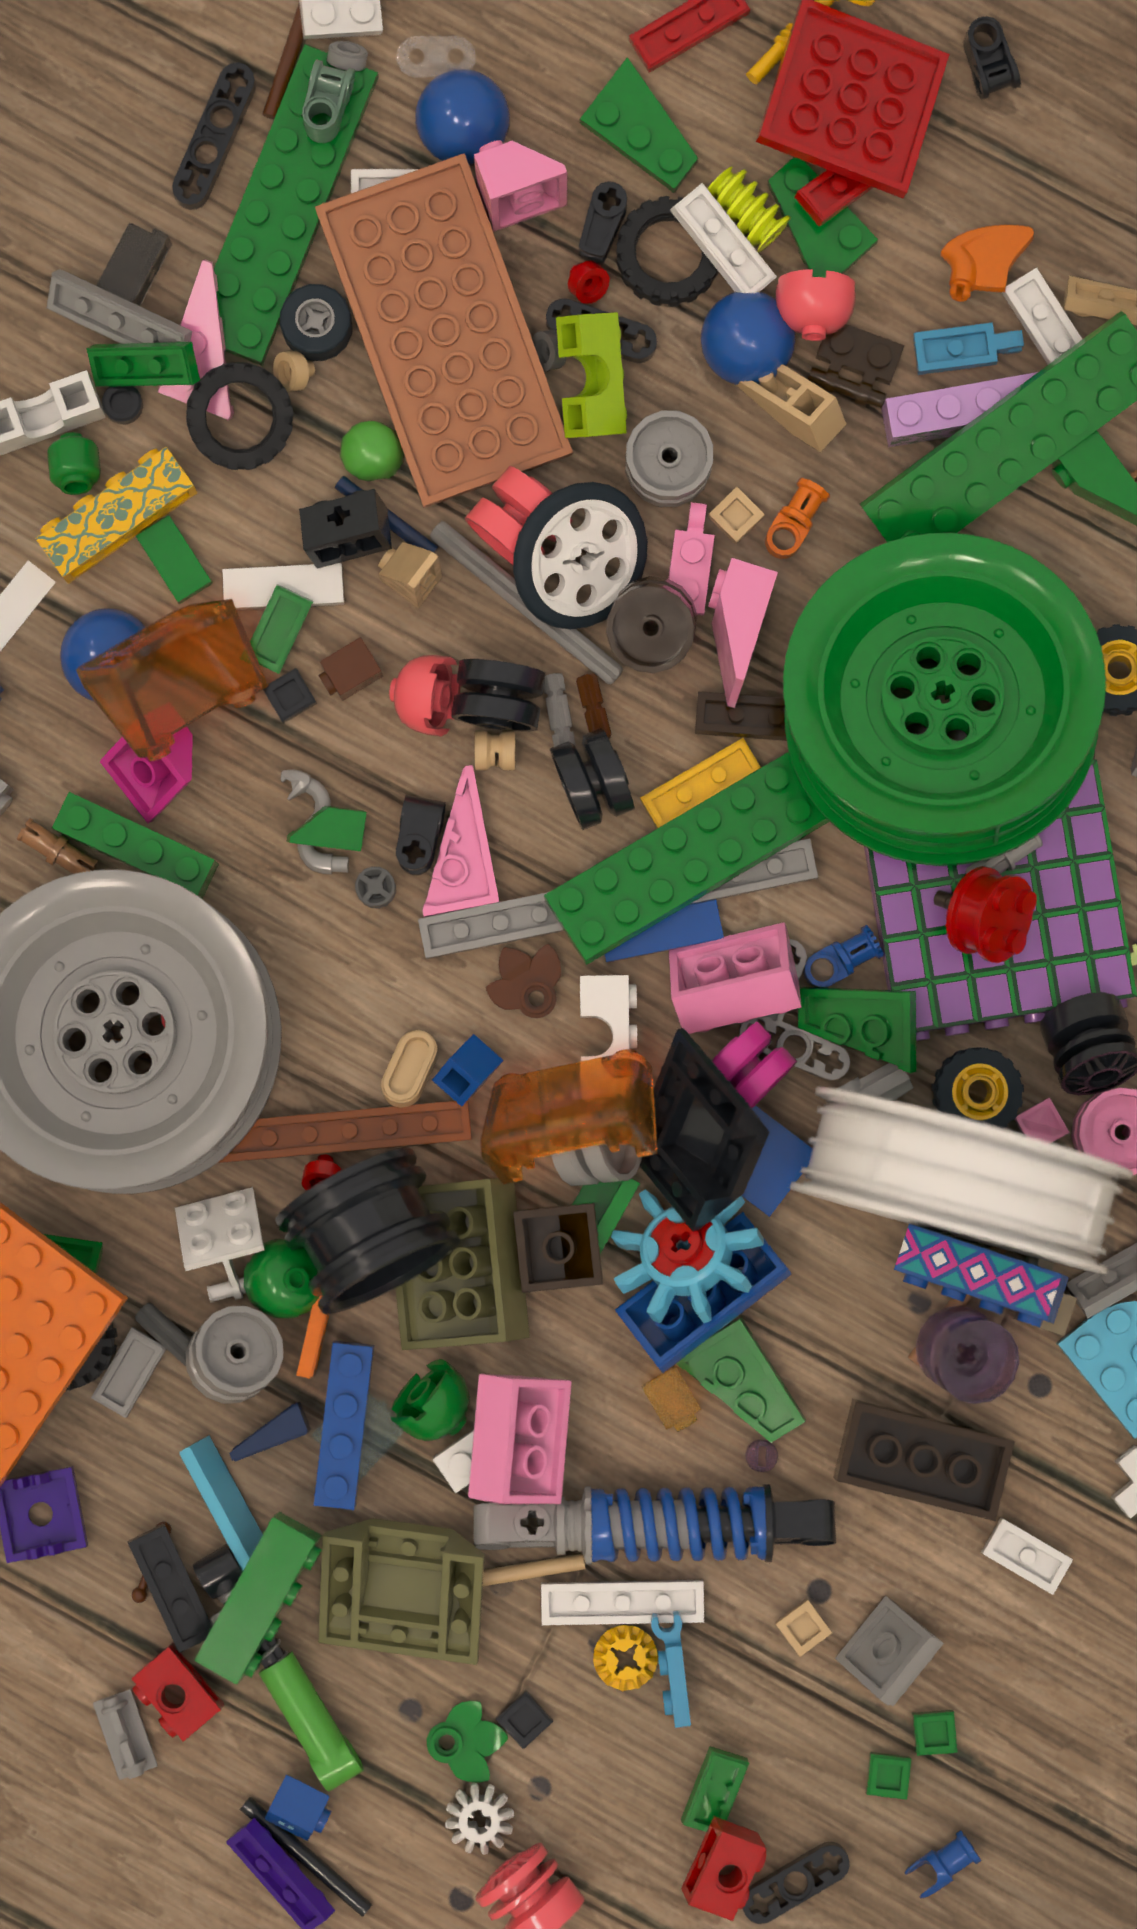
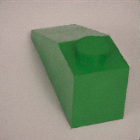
(1098, 477)

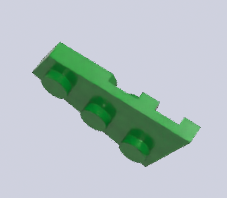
(864, 1019)

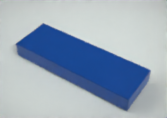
(686, 927)

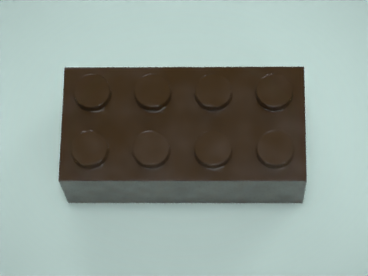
(923, 1460)

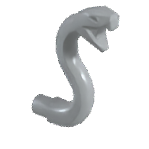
(316, 861)

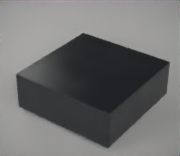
(289, 695)
(524, 1719)

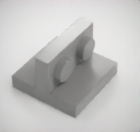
(889, 1651)

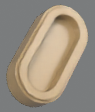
(409, 1068)

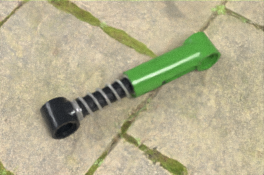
(327, 1749)

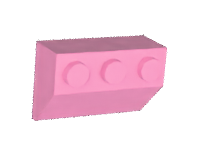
(518, 183)
(734, 979)
(519, 1439)

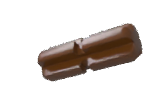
(591, 700)

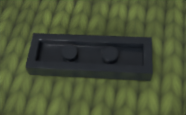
(171, 1587)

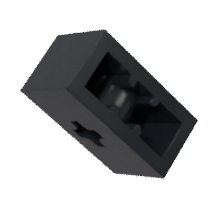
(345, 528)

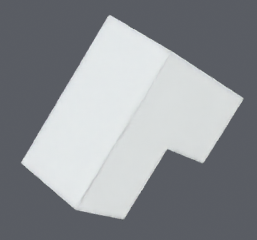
(1127, 1495)

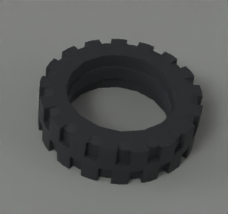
(632, 274)
(281, 410)

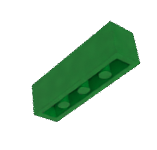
(134, 844)
(258, 1598)

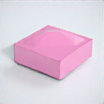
(1042, 1122)

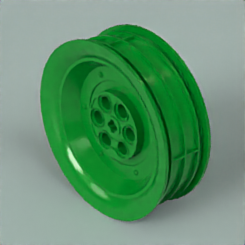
(961, 606)

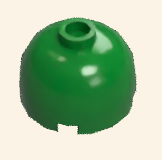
(280, 1280)
(434, 1404)

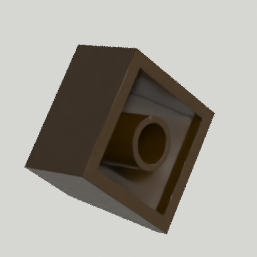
(558, 1247)

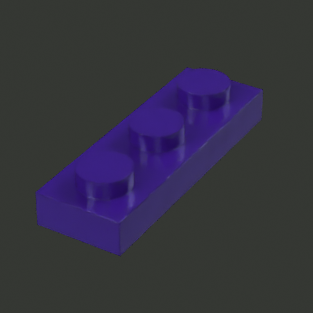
(280, 1875)

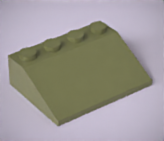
(477, 1287)

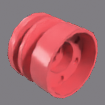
(527, 1893)

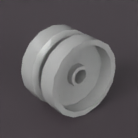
(687, 444)
(596, 1164)
(230, 1331)

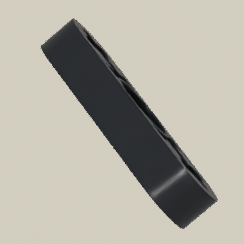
(632, 328)
(826, 1875)

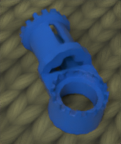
(841, 959)

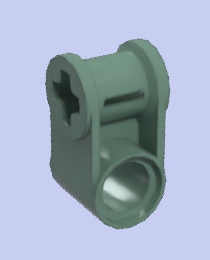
(327, 94)

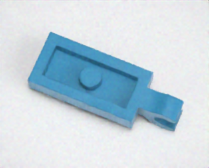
(963, 347)
(672, 1664)

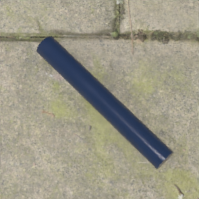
(396, 524)

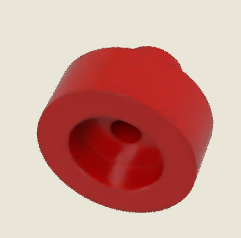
(588, 282)
(318, 1171)

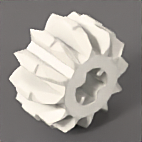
(470, 1828)

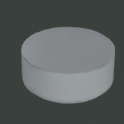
(347, 55)

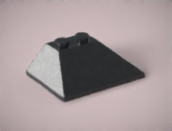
(702, 1134)

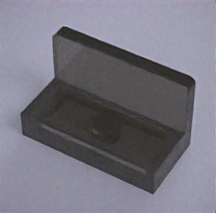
(135, 263)

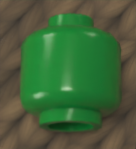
(73, 463)

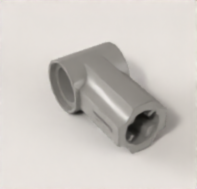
(884, 1083)

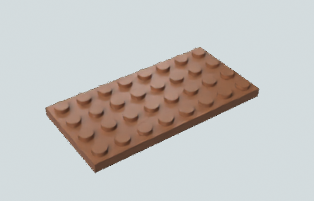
(443, 330)

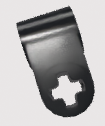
(993, 65)
(419, 826)

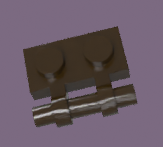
(860, 353)

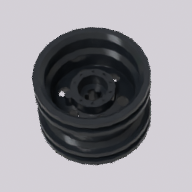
(367, 1230)

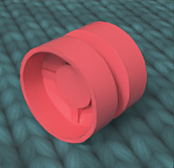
(501, 526)

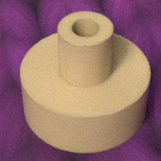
(293, 370)

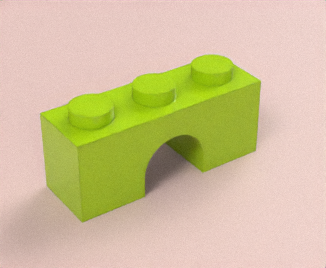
(601, 404)

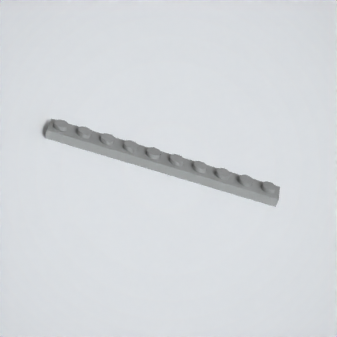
(532, 916)

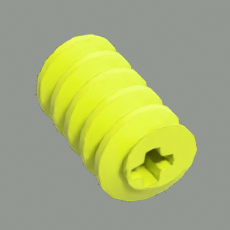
(748, 209)

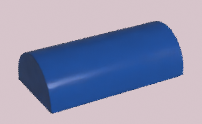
(682, 1327)

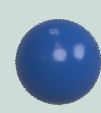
(461, 114)
(746, 337)
(92, 636)

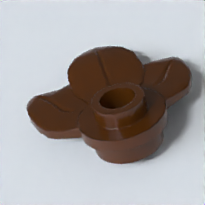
(523, 976)

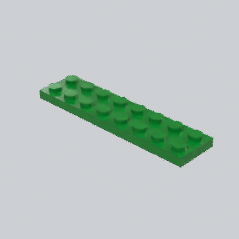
(279, 212)
(1013, 438)
(684, 859)

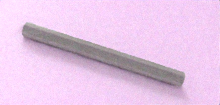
(506, 587)

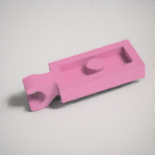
(693, 557)

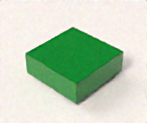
(934, 1732)
(888, 1775)

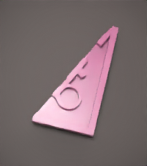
(207, 340)
(464, 864)

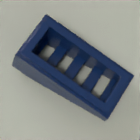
(281, 1429)

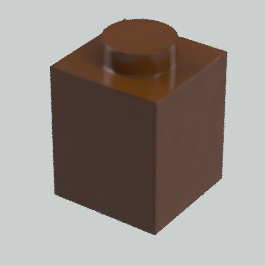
(349, 670)

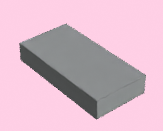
(129, 1372)

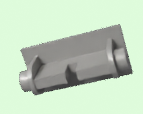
(125, 1734)

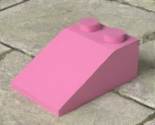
(739, 606)

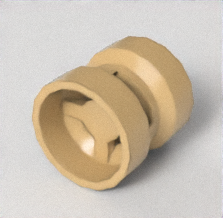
(495, 750)

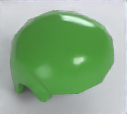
(371, 451)

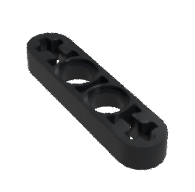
(218, 137)

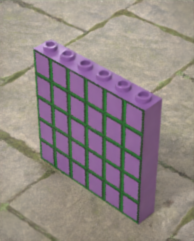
(1070, 950)

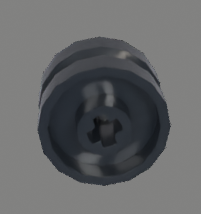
(498, 695)
(596, 777)

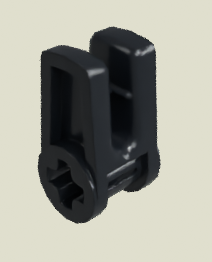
(602, 225)

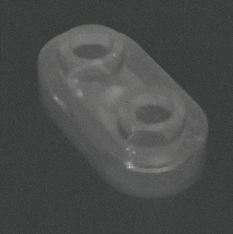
(436, 55)

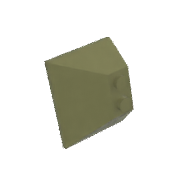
(401, 1590)

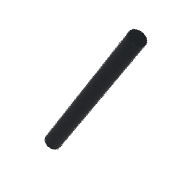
(309, 1859)

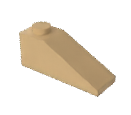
(798, 406)
(410, 572)

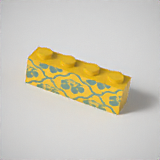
(116, 514)

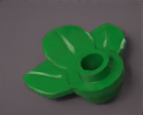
(472, 1738)

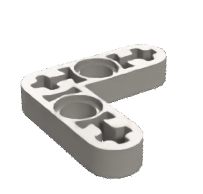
(826, 1048)

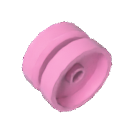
(1096, 1123)

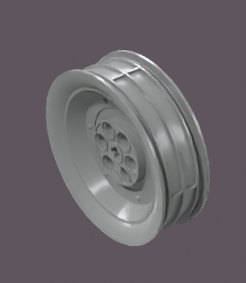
(207, 1065)

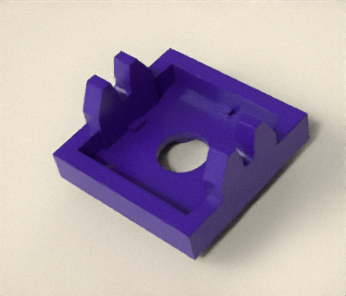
(65, 1530)

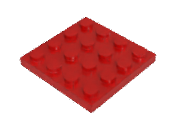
(852, 98)

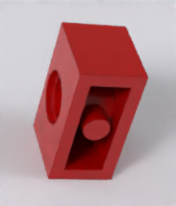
(174, 1668)
(723, 1846)

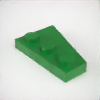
(639, 128)
(828, 247)
(745, 1380)

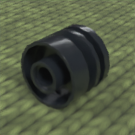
(1090, 1043)

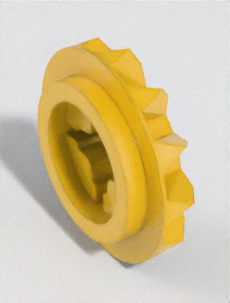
(622, 1638)

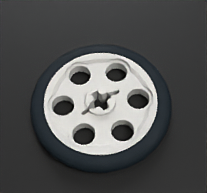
(553, 518)

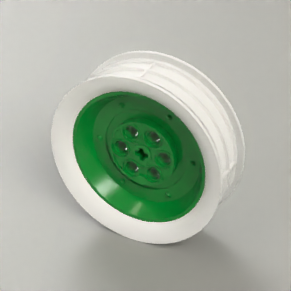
(962, 1178)

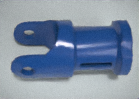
(947, 1861)

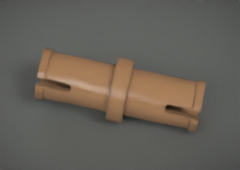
(55, 848)

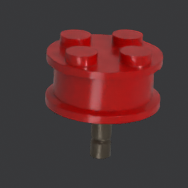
(988, 914)

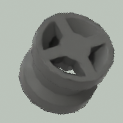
(370, 884)

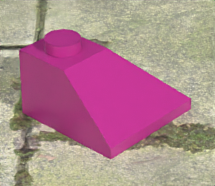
(151, 783)

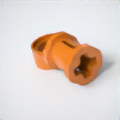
(795, 519)

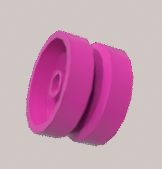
(746, 1071)

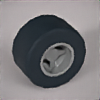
(311, 308)

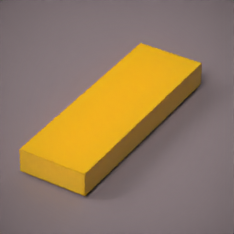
(700, 783)

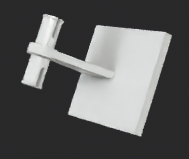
(219, 1232)

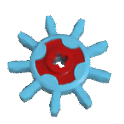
(680, 1270)

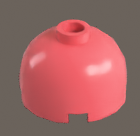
(815, 303)
(425, 693)

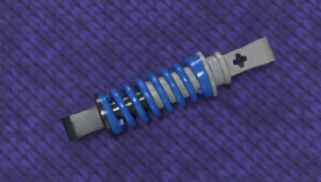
(611, 1522)

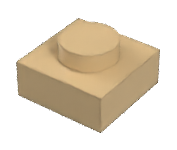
(736, 515)
(803, 1627)

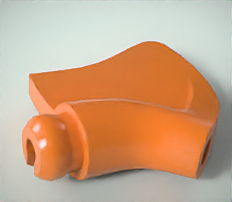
(984, 258)

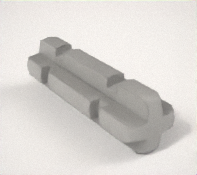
(558, 709)

